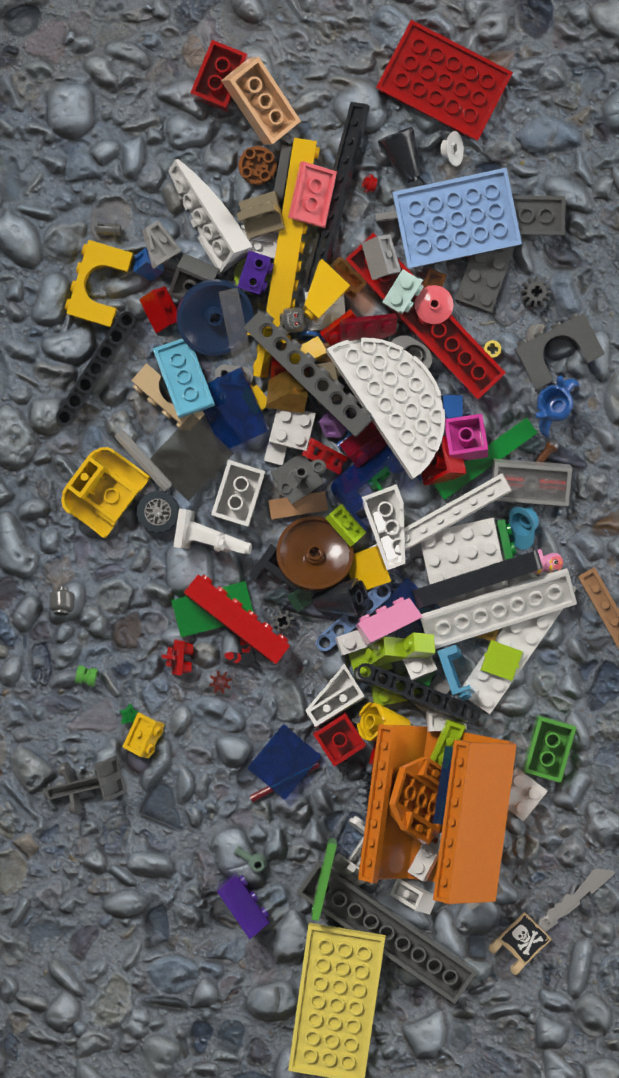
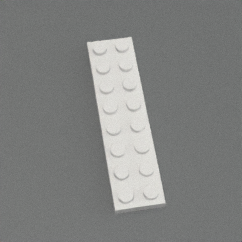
(499, 608)
(521, 636)

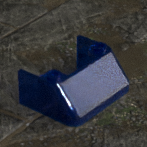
(350, 481)

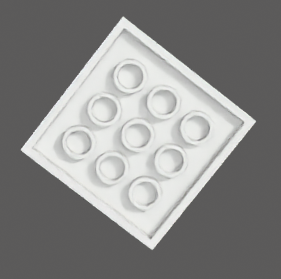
(460, 551)

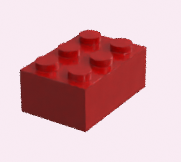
(217, 64)

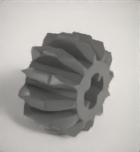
(530, 287)

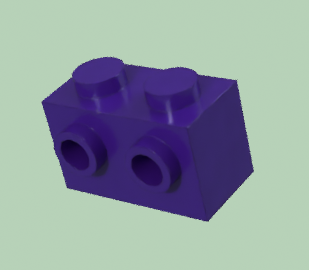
(254, 273)

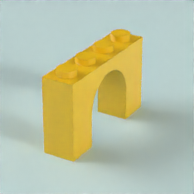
(95, 257)

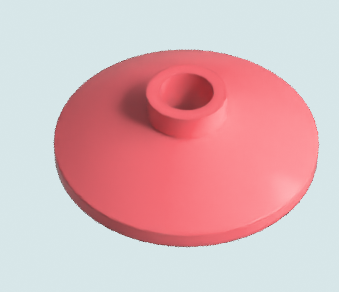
(426, 311)

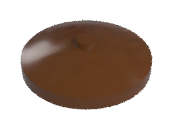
(313, 554)

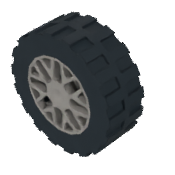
(158, 512)

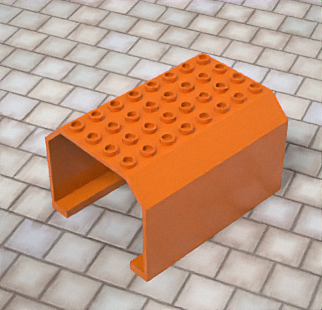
(472, 816)

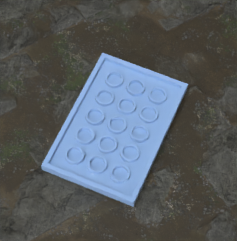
(457, 218)

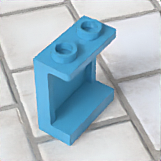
(446, 656)

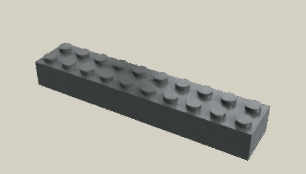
(403, 940)

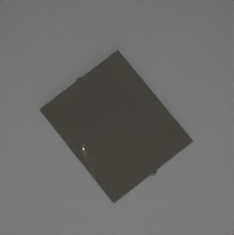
(191, 456)

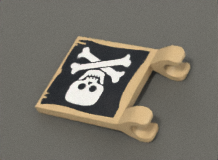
(523, 940)

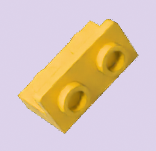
(143, 735)

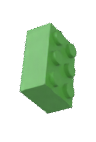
(549, 748)

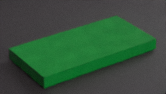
(194, 619)

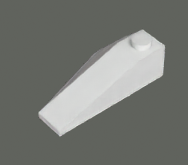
(386, 519)

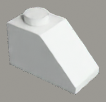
(413, 896)

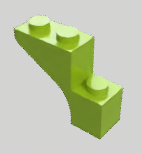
(395, 649)

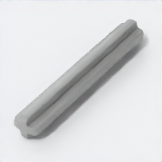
(143, 460)

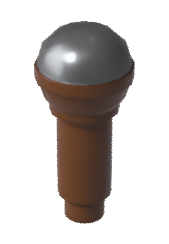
(551, 446)

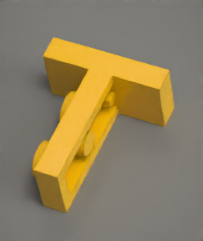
(262, 363)

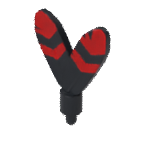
(246, 659)

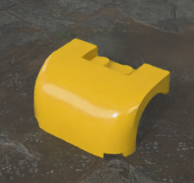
(103, 489)

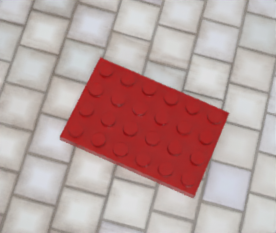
(444, 80)

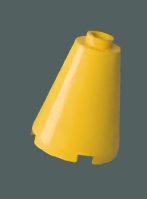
(374, 714)

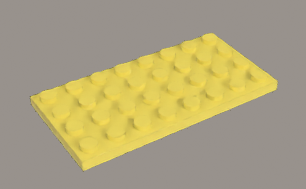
(336, 1002)

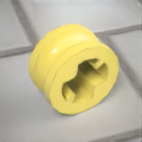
(496, 345)

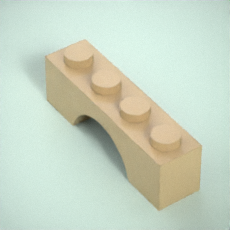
(149, 382)

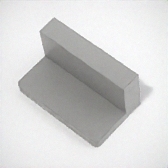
(381, 256)

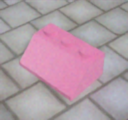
(387, 620)

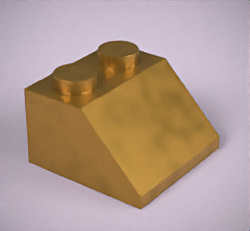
(287, 393)

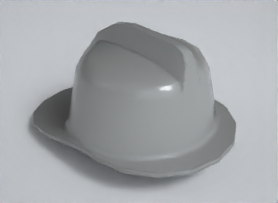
(415, 348)

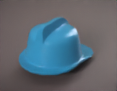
(523, 526)

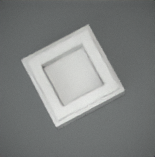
(275, 453)

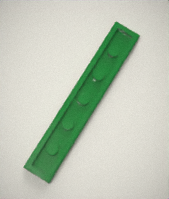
(496, 450)

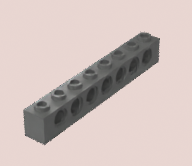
(256, 327)

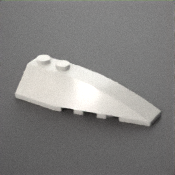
(217, 228)

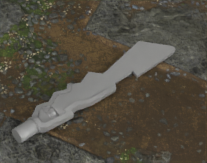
(570, 902)

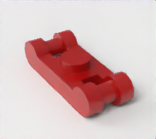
(325, 454)

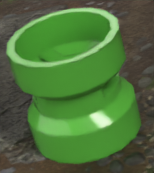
(86, 676)

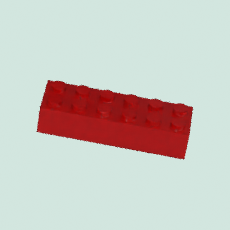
(236, 619)

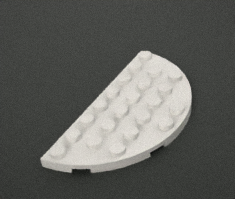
(397, 394)

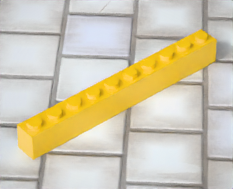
(289, 239)

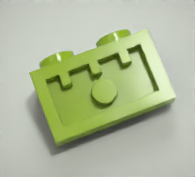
(345, 525)

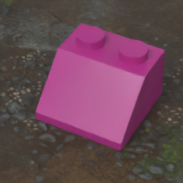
(466, 437)

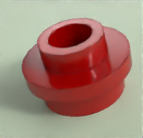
(369, 183)

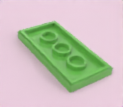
(323, 880)

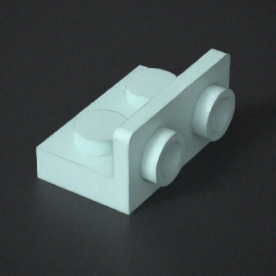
(402, 292)

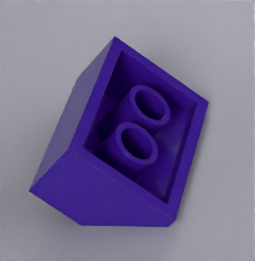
(243, 904)

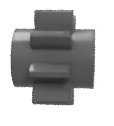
(284, 625)

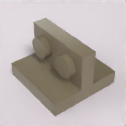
(261, 215)

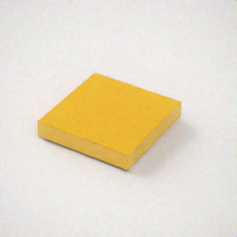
(369, 568)

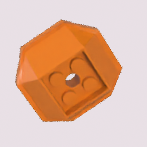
(415, 799)

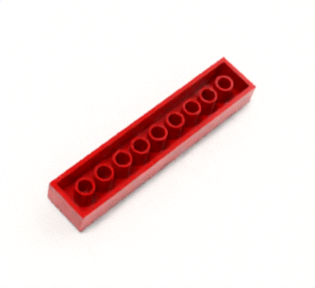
(445, 340)

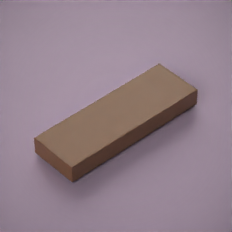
(311, 503)

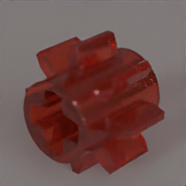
(223, 677)

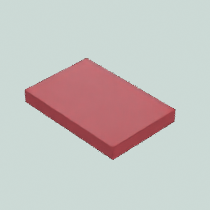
(312, 194)

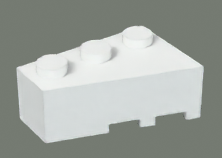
(335, 698)

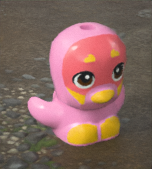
(551, 562)

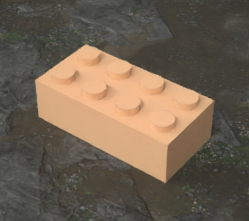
(261, 100)

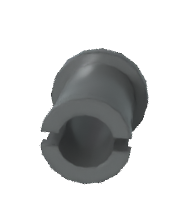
(108, 229)

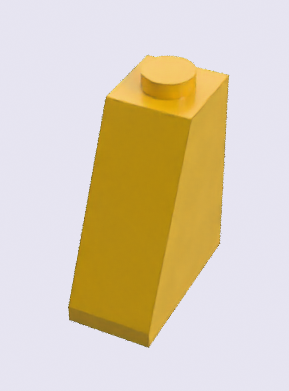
(324, 291)

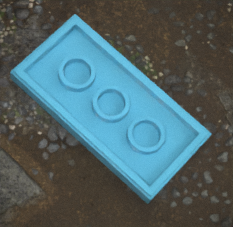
(183, 378)

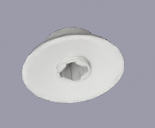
(453, 148)

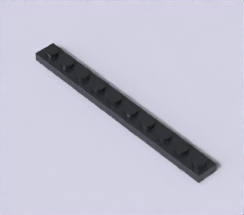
(344, 167)

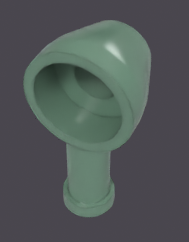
(251, 859)

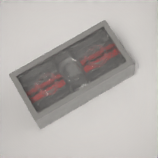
(535, 481)

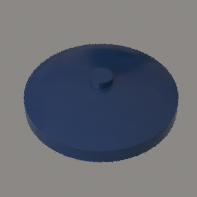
(202, 319)

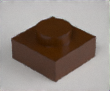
(434, 278)

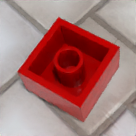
(339, 739)

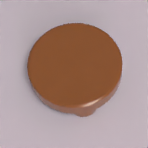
(257, 165)

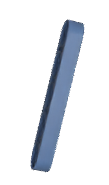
(343, 620)

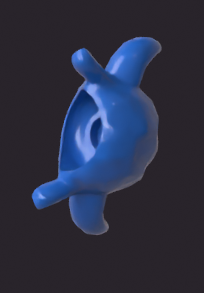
(555, 403)

